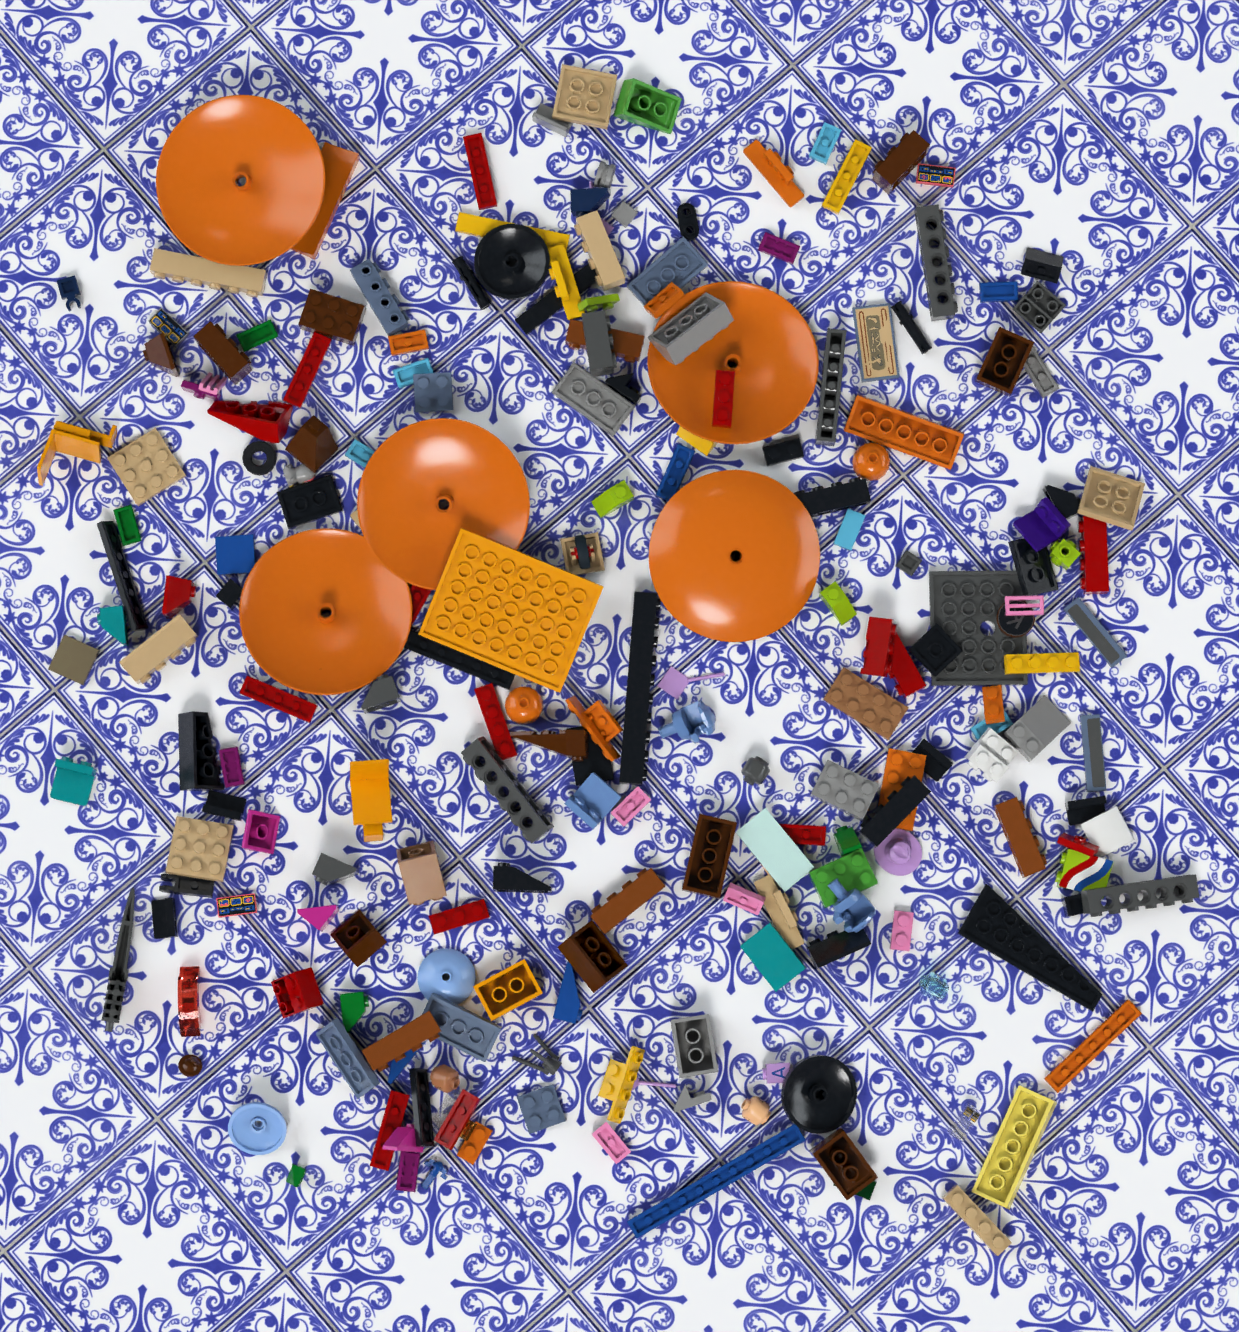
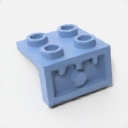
(593, 800)

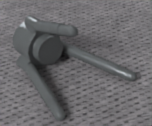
(550, 1064)

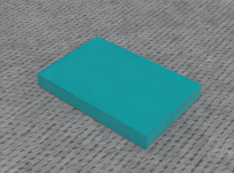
(773, 956)

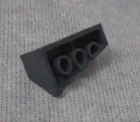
(196, 754)

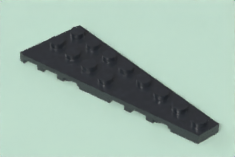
(1009, 937)

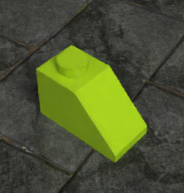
(612, 499)
(837, 603)

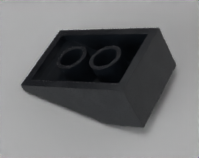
(513, 880)

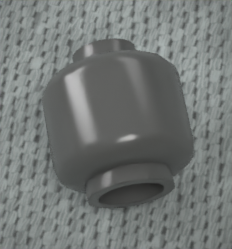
(755, 770)

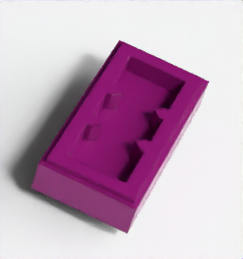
(779, 248)
(193, 388)
(231, 767)
(408, 1171)

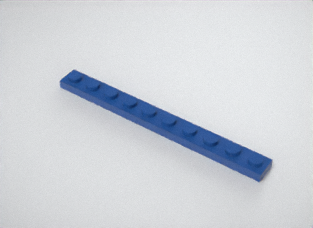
(715, 1181)

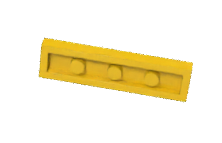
(846, 177)
(1041, 663)

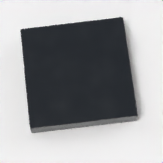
(935, 650)

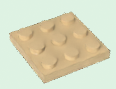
(584, 96)
(146, 467)
(1111, 498)
(199, 849)

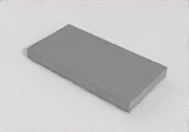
(593, 399)

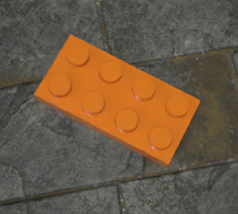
(897, 768)

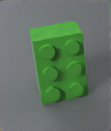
(852, 872)

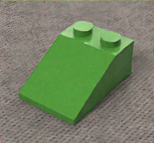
(647, 106)

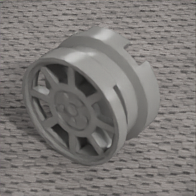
(604, 175)

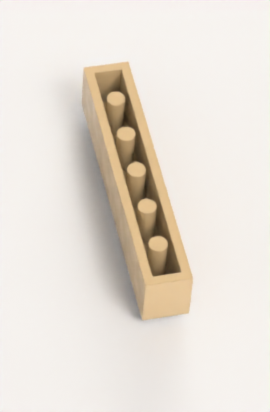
(206, 272)

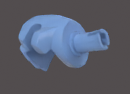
(690, 722)
(851, 907)

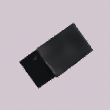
(619, 385)

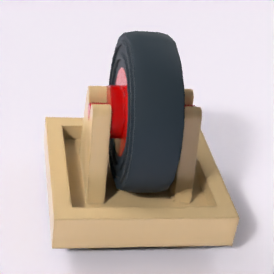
(582, 554)

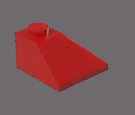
(177, 595)

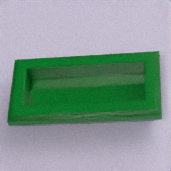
(257, 335)
(127, 525)

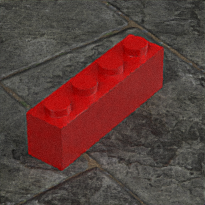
(1094, 556)
(904, 670)

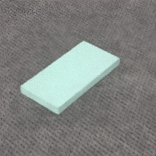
(774, 850)

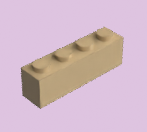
(599, 250)
(976, 1220)

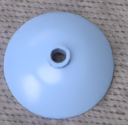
(453, 963)
(253, 1136)

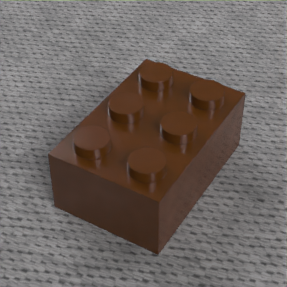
(900, 161)
(332, 317)
(223, 352)
(1004, 361)
(592, 956)

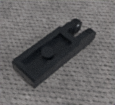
(188, 886)

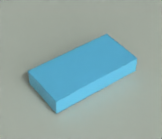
(404, 374)
(849, 529)

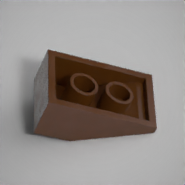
(843, 1163)

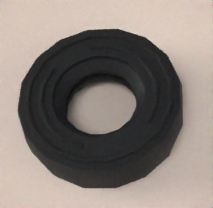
(259, 469)

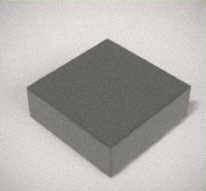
(908, 563)

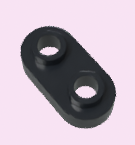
(687, 221)

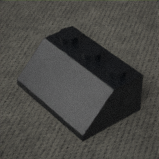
(836, 946)

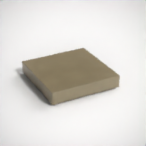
(73, 659)

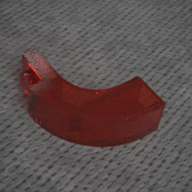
(188, 1001)

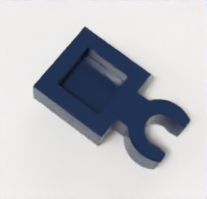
(69, 290)

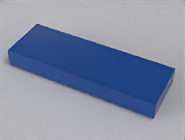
(675, 472)

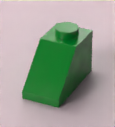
(846, 840)
(353, 1008)

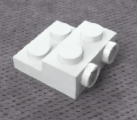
(991, 755)

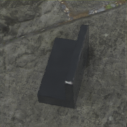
(1042, 265)
(936, 763)
(224, 805)
(1084, 809)
(164, 918)

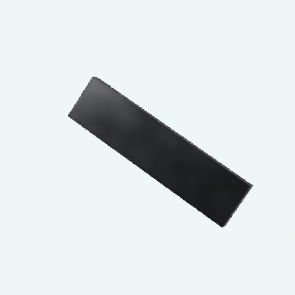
(421, 1107)

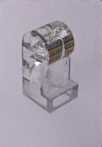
(964, 1122)

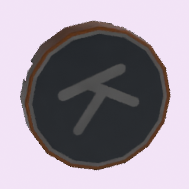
(1014, 625)

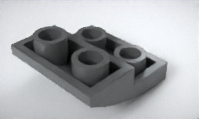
(1039, 307)

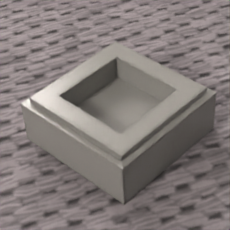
(624, 214)

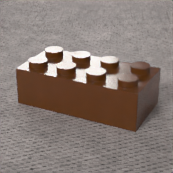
(709, 856)

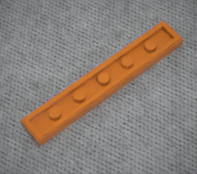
(1092, 1046)

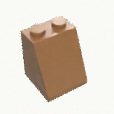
(421, 873)

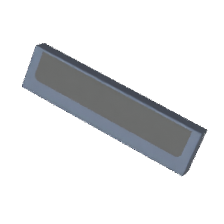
(1095, 632)
(1093, 753)

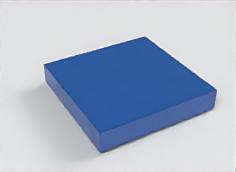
(235, 554)

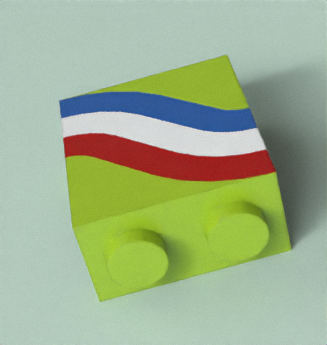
(1082, 871)

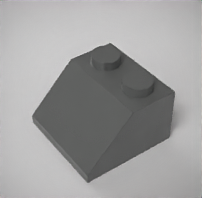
(381, 694)
(332, 870)

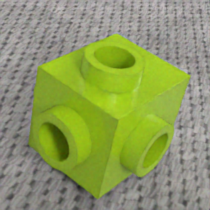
(1068, 548)

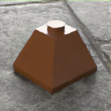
(160, 355)
(312, 444)

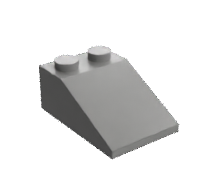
(1036, 728)

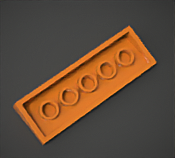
(338, 172)
(904, 431)

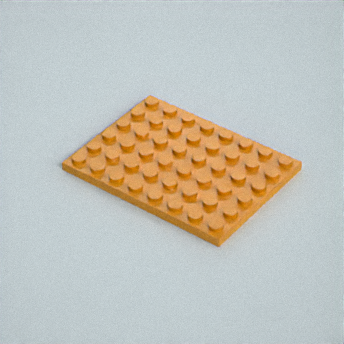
(510, 610)

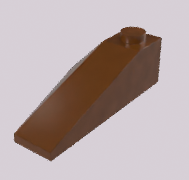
(567, 743)

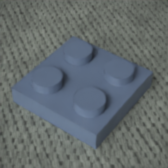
(433, 392)
(541, 1109)

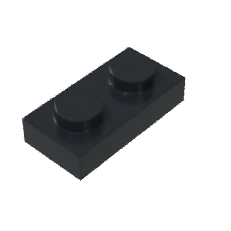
(783, 452)

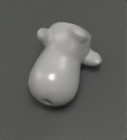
(299, 474)

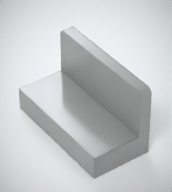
(544, 118)

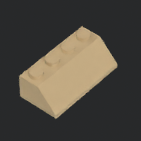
(158, 649)

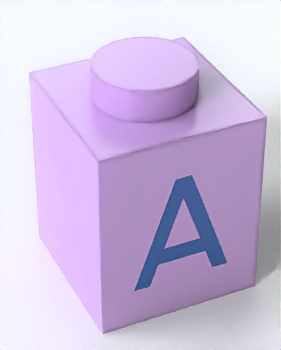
(775, 1072)

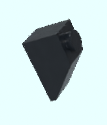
(1063, 500)

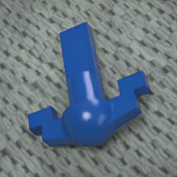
(438, 1167)

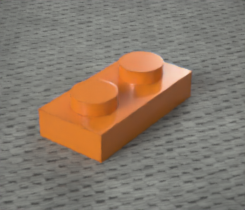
(664, 300)
(408, 342)
(993, 704)
(472, 1148)

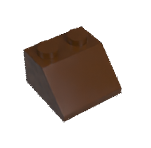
(358, 938)

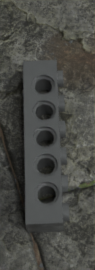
(937, 310)
(830, 387)
(517, 792)
(1187, 891)

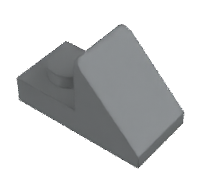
(684, 1100)

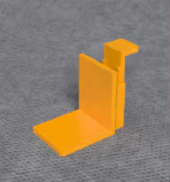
(74, 442)
(370, 796)

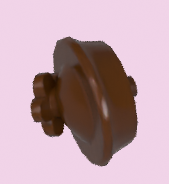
(190, 1065)

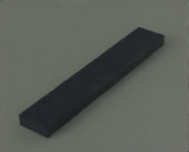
(551, 304)
(122, 576)
(459, 660)

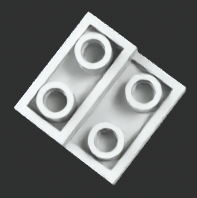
(1108, 831)

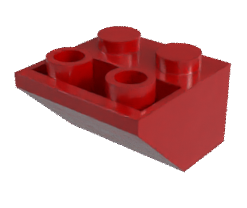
(297, 992)

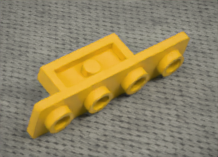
(565, 281)
(619, 1083)

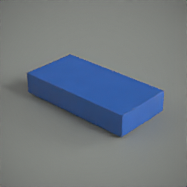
(998, 291)

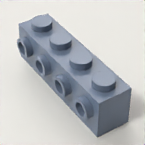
(379, 298)

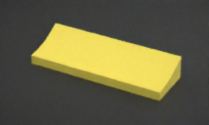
(1014, 1147)

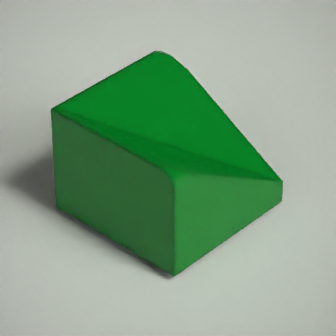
(296, 1175)

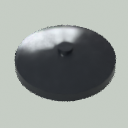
(512, 261)
(819, 1094)

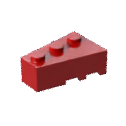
(879, 647)

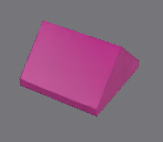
(260, 832)
(319, 916)

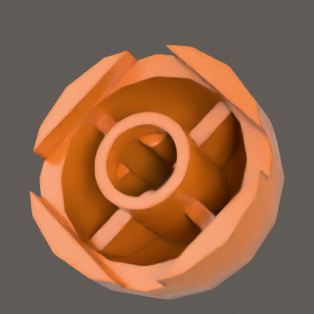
(871, 461)
(523, 705)

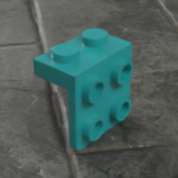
(73, 781)

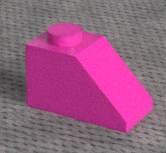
(403, 1140)

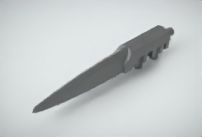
(119, 973)

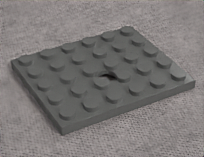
(959, 606)

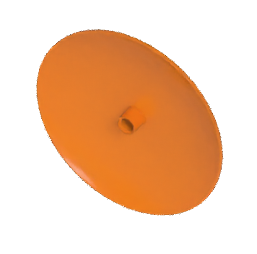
(202, 171)
(772, 374)
(433, 463)
(694, 563)
(316, 574)

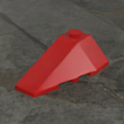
(259, 420)

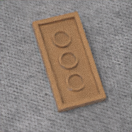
(865, 703)

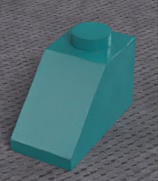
(114, 622)

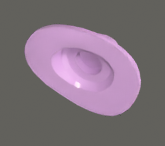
(899, 853)

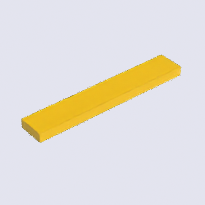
(480, 226)

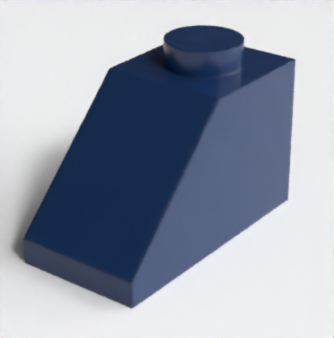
(587, 200)

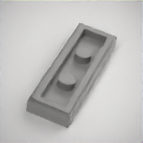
(1039, 374)

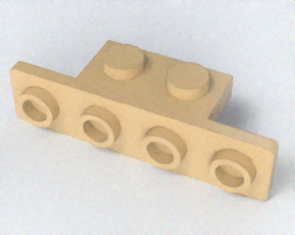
(779, 912)

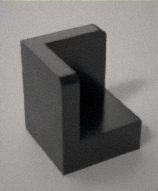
(230, 594)
(1072, 905)

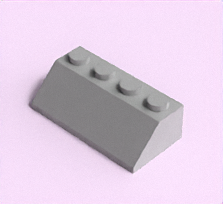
(691, 328)

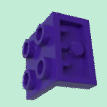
(1042, 525)

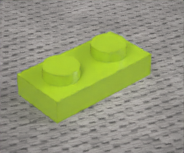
(594, 303)

